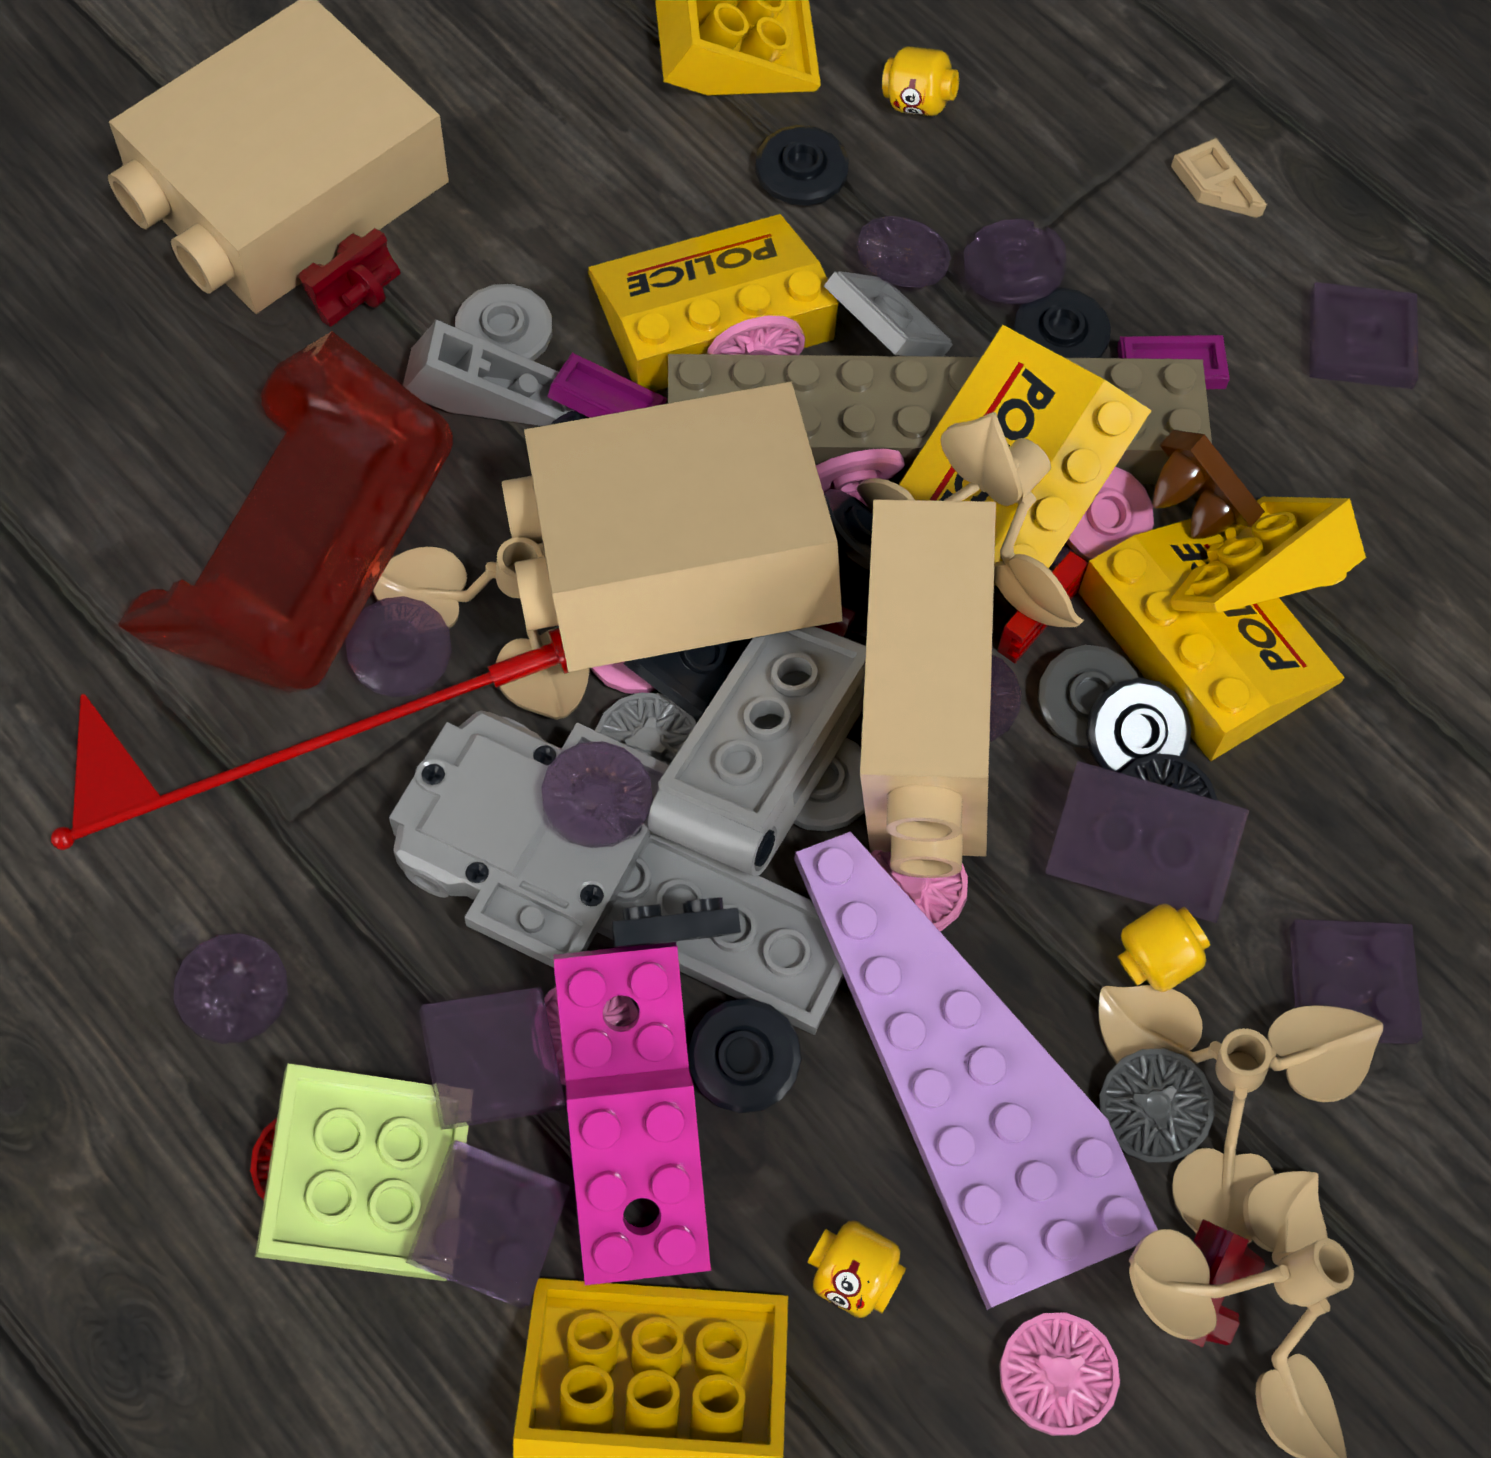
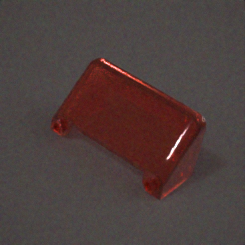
(312, 526)

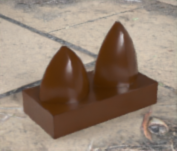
(1198, 467)

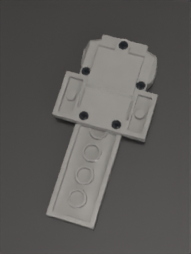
(481, 832)

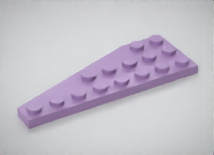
(998, 1122)

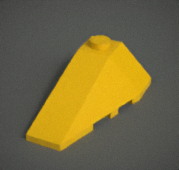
(1285, 552)

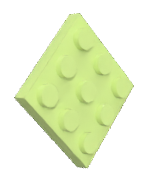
(351, 1170)

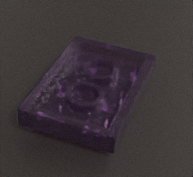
(1146, 841)

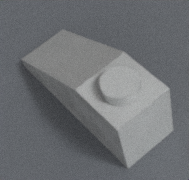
(480, 378)

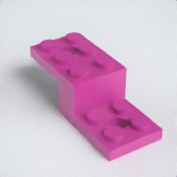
(631, 1114)

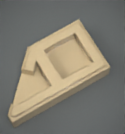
(1217, 179)

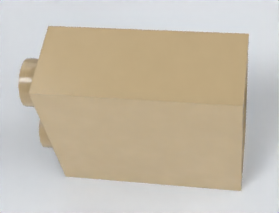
(276, 154)
(675, 528)
(928, 683)

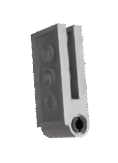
(761, 747)

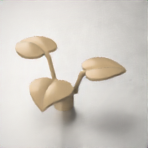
(1008, 475)
(439, 581)
(1319, 1047)
(1176, 1294)

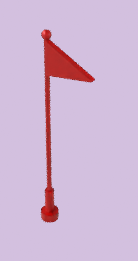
(115, 789)

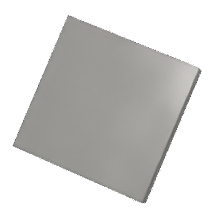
(888, 315)

